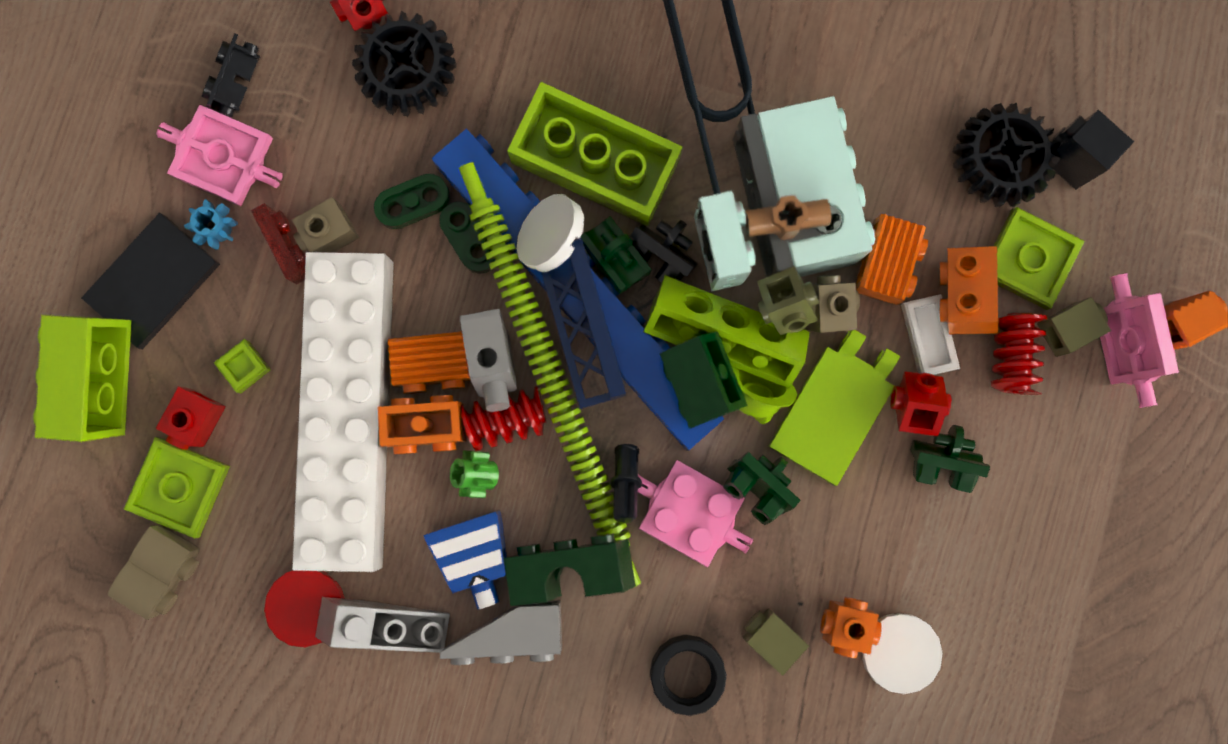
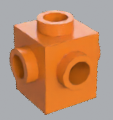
(840, 617)

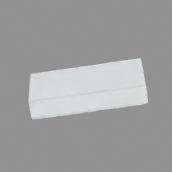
(929, 337)

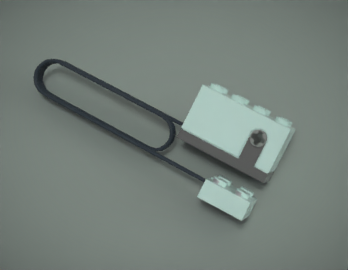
(779, 155)

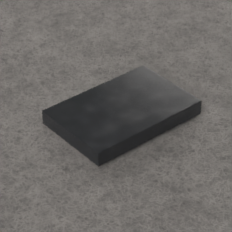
(151, 279)

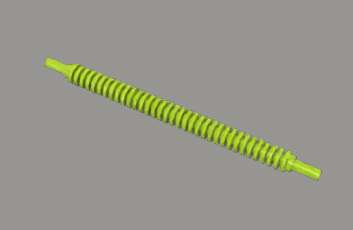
(484, 210)

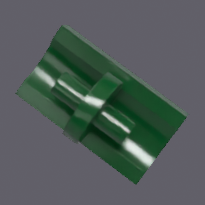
(615, 255)
(965, 465)
(766, 482)

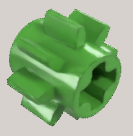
(474, 474)

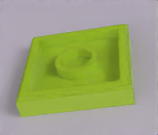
(1034, 257)
(177, 488)

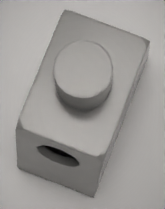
(489, 357)

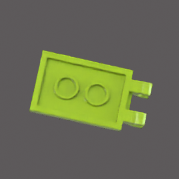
(835, 409)

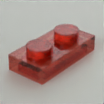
(275, 230)

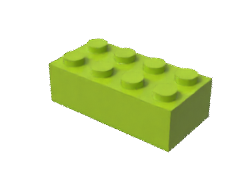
(594, 153)

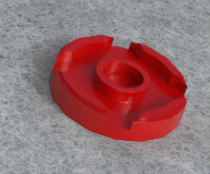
(295, 605)

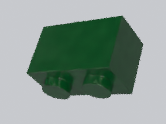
(702, 379)

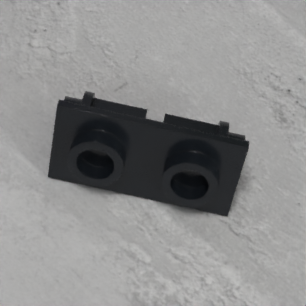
(235, 62)

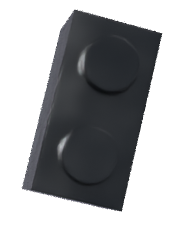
(1088, 148)

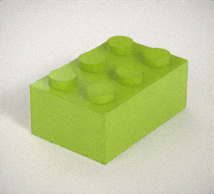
(82, 378)

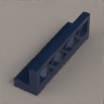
(598, 328)

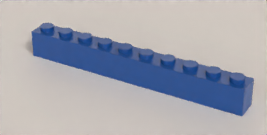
(634, 350)

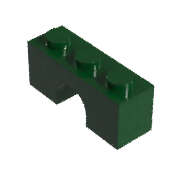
(602, 565)

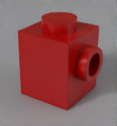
(190, 418)

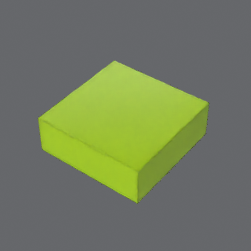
(242, 366)

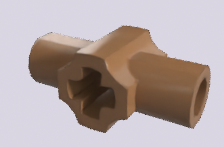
(807, 215)

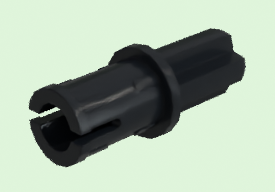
(626, 483)

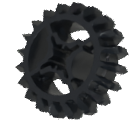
(418, 38)
(1004, 128)

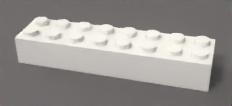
(338, 430)

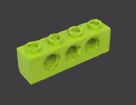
(751, 344)

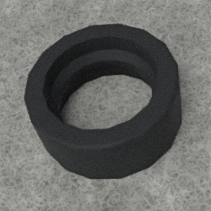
(696, 704)

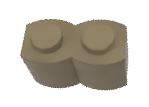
(154, 572)

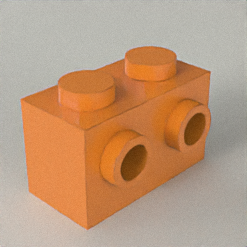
(971, 290)
(411, 424)

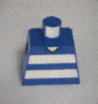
(471, 556)

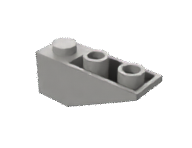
(380, 626)
(517, 632)

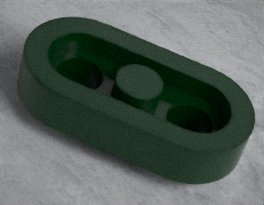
(412, 199)
(464, 237)

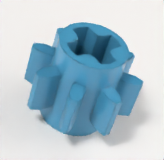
(200, 219)

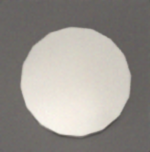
(549, 232)
(906, 654)

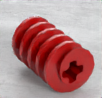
(1018, 353)
(517, 417)

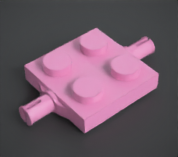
(219, 155)
(1139, 341)
(692, 514)

